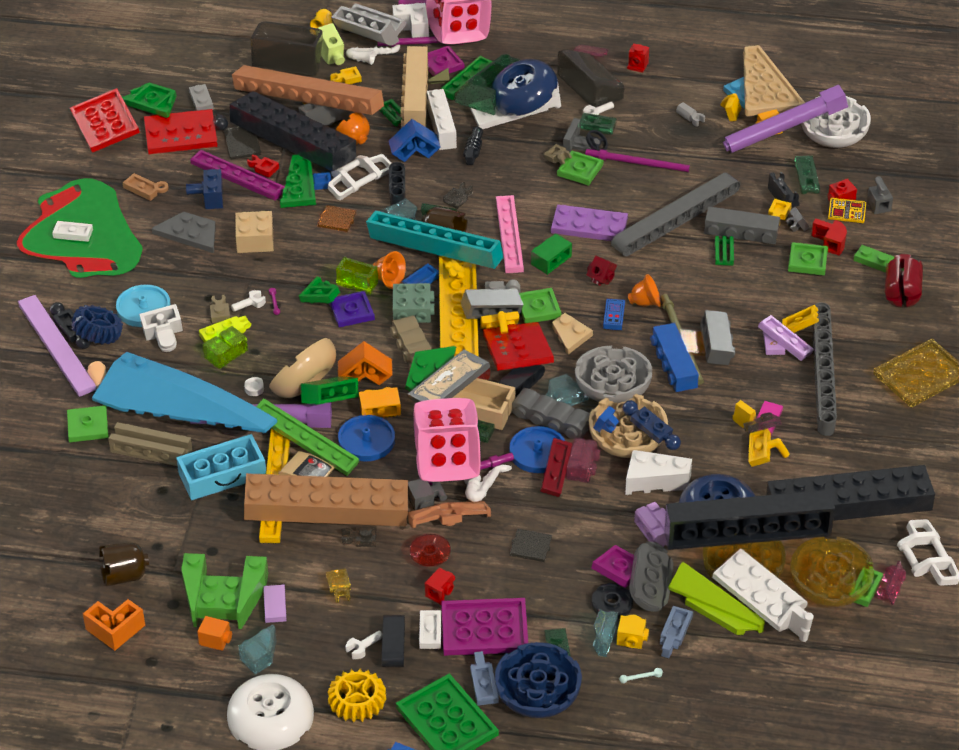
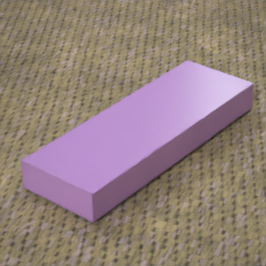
(785, 337)

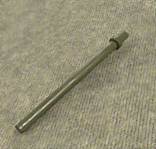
(668, 306)

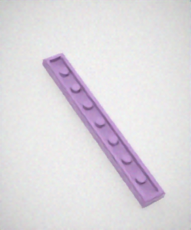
(57, 345)

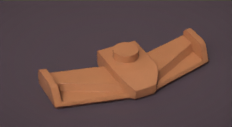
(448, 513)

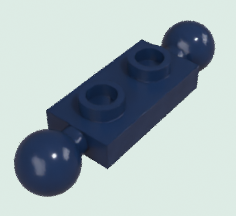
(651, 425)

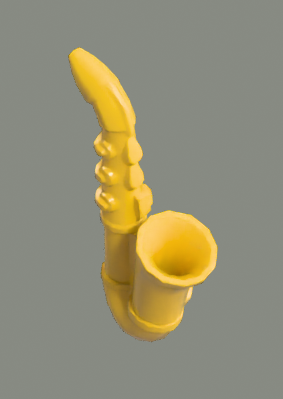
(322, 18)

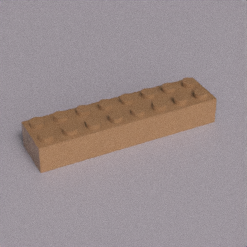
(326, 500)

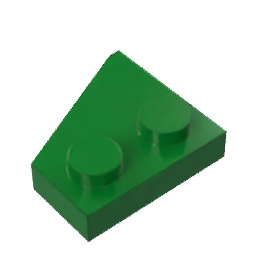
(319, 292)

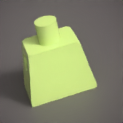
(332, 45)

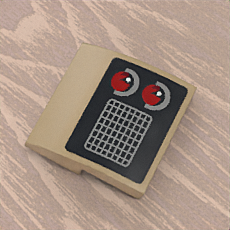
(307, 465)

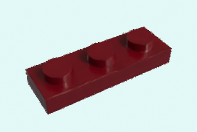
(556, 467)

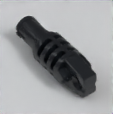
(473, 146)

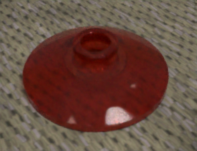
(430, 550)

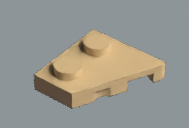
(571, 332)

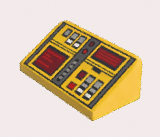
(847, 210)

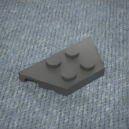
(188, 230)

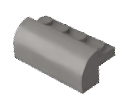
(369, 23)

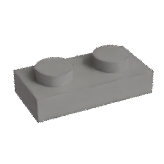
(201, 97)

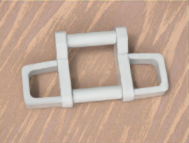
(361, 161)
(930, 564)

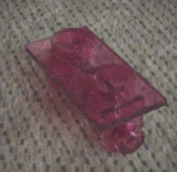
(892, 582)

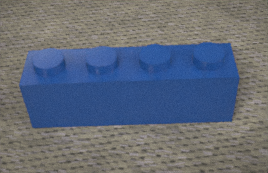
(674, 357)

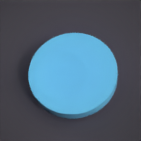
(140, 300)

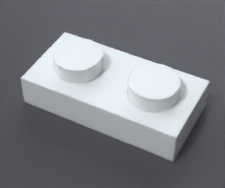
(72, 231)
(430, 629)

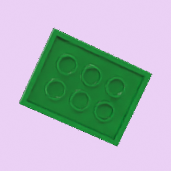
(447, 716)

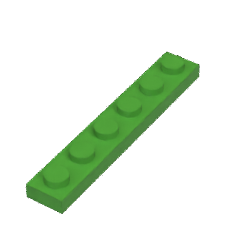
(310, 439)

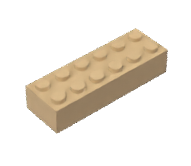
(414, 85)

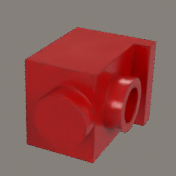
(638, 58)
(439, 585)

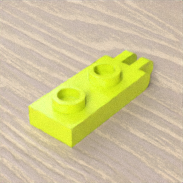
(209, 332)

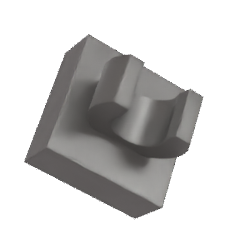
(797, 221)

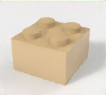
(254, 232)

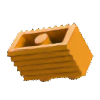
(380, 402)

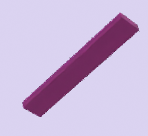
(238, 175)

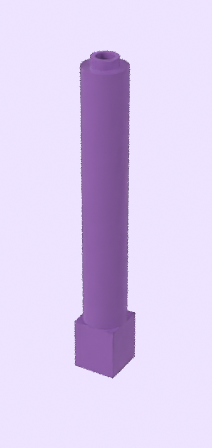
(829, 102)
(311, 414)

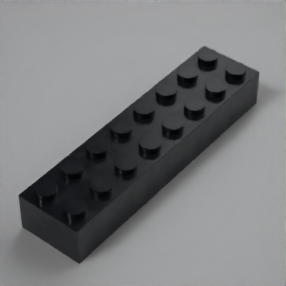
(293, 131)
(867, 492)
(749, 519)

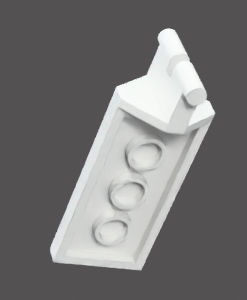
(487, 120)
(765, 594)

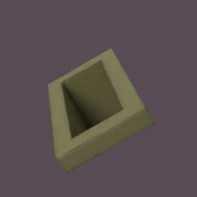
(442, 77)

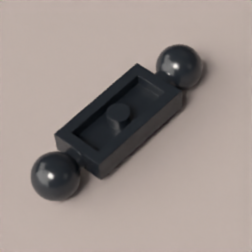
(63, 321)

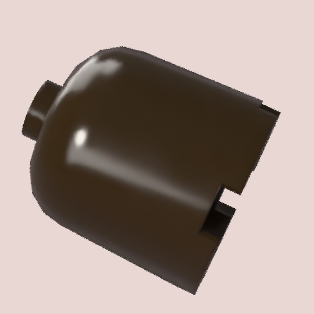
(446, 218)
(122, 563)

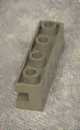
(148, 444)

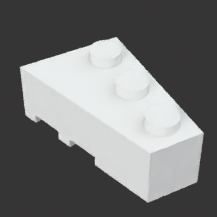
(657, 471)

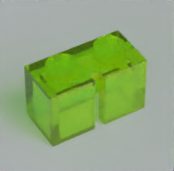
(357, 274)
(225, 347)

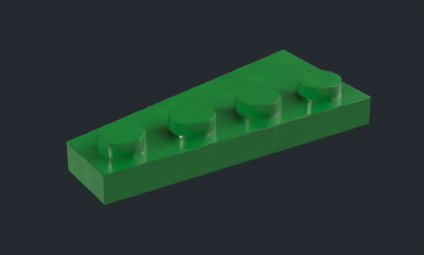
(299, 184)

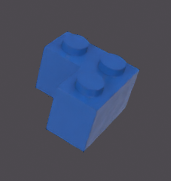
(414, 138)

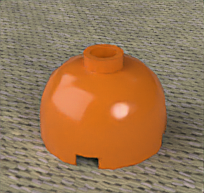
(356, 127)

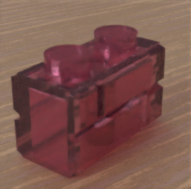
(582, 460)

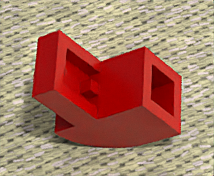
(832, 234)

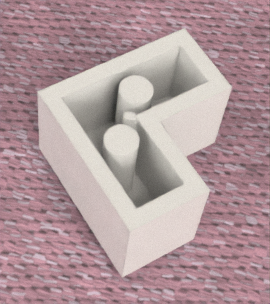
(415, 18)

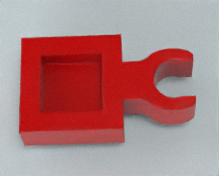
(264, 167)

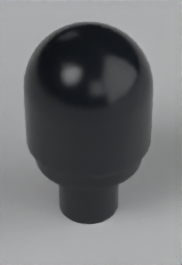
(220, 122)

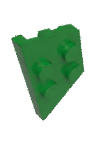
(152, 99)
(427, 363)

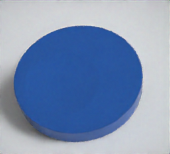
(367, 437)
(532, 448)

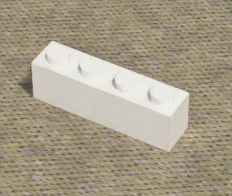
(441, 118)

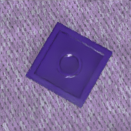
(352, 309)

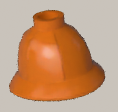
(391, 269)
(645, 293)

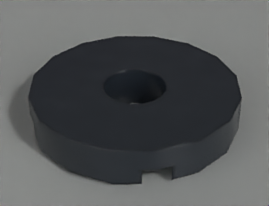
(612, 591)

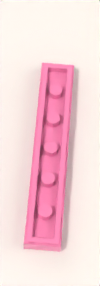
(509, 234)

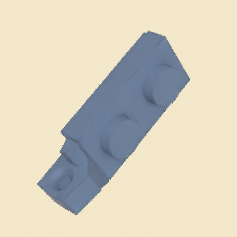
(675, 630)
(483, 681)

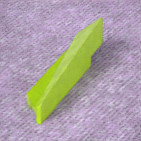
(714, 602)

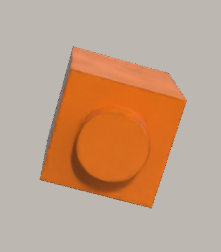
(214, 633)

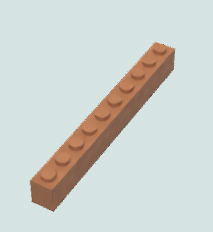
(308, 89)

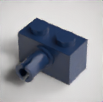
(211, 189)

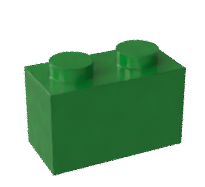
(551, 253)

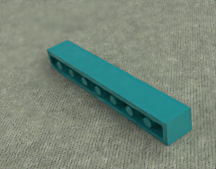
(435, 239)

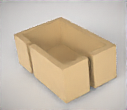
(491, 400)

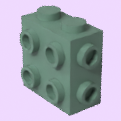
(413, 300)

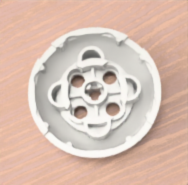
(840, 128)
(273, 729)

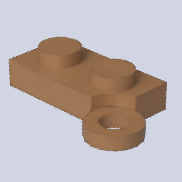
(144, 187)

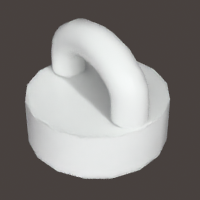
(254, 386)

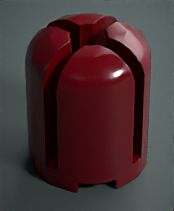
(903, 282)

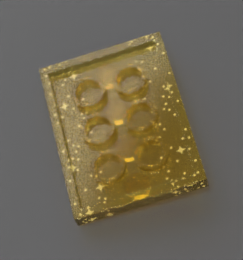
(919, 372)

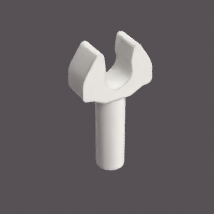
(592, 110)
(254, 299)
(361, 645)

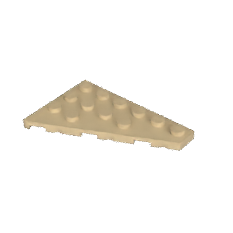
(765, 85)

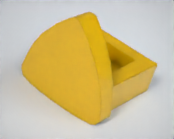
(732, 106)
(743, 413)

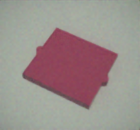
(596, 51)

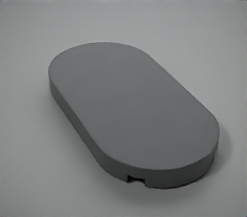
(651, 576)

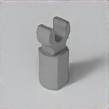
(690, 114)

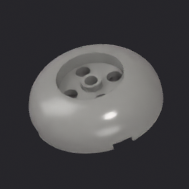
(613, 373)

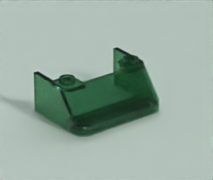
(477, 91)

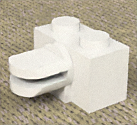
(162, 325)

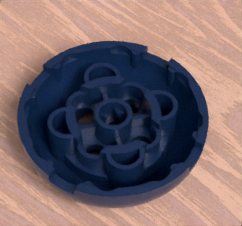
(524, 87)
(715, 487)
(530, 695)

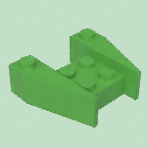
(223, 595)

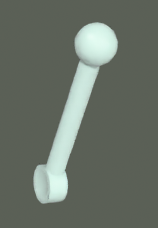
(657, 673)

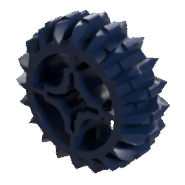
(97, 324)

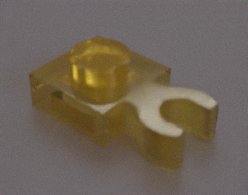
(339, 583)

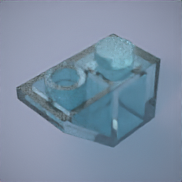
(259, 650)

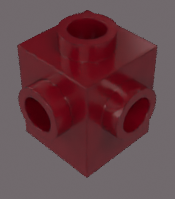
(601, 270)

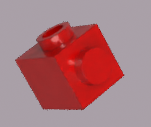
(842, 190)

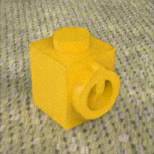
(632, 631)

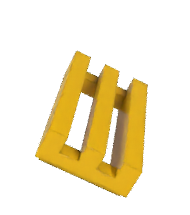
(801, 319)

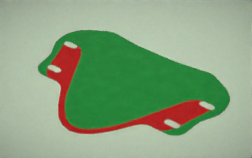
(94, 205)

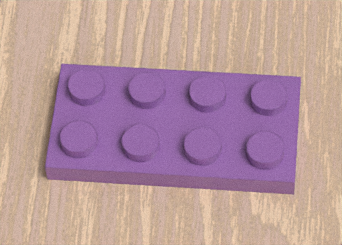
(588, 222)

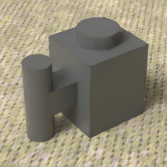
(879, 197)
(422, 494)

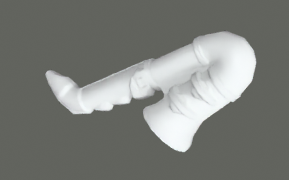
(368, 54)
(477, 490)

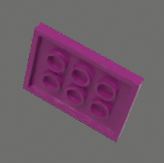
(484, 626)

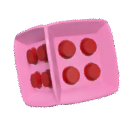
(459, 20)
(447, 439)

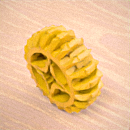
(356, 688)

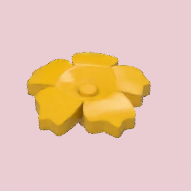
(455, 269)

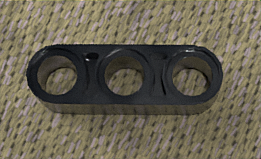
(397, 182)
(523, 377)
(393, 641)

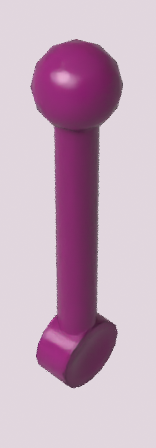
(272, 291)

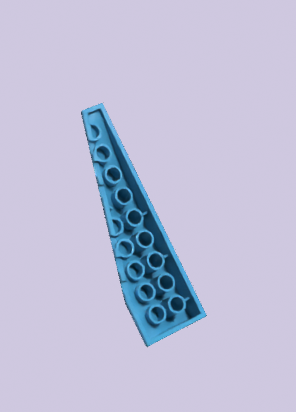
(162, 390)

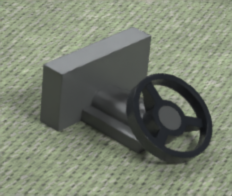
(574, 141)

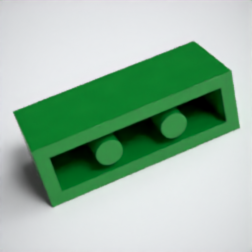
(329, 390)

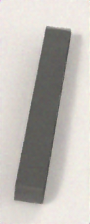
(675, 214)
(824, 371)

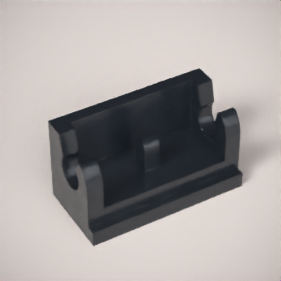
(781, 191)

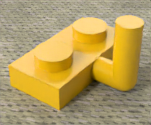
(501, 319)
(760, 445)

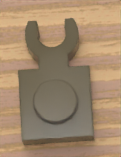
(557, 154)
(219, 310)

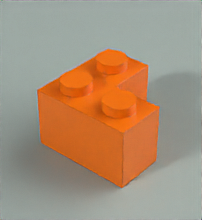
(366, 362)
(114, 626)

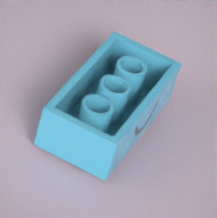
(220, 466)

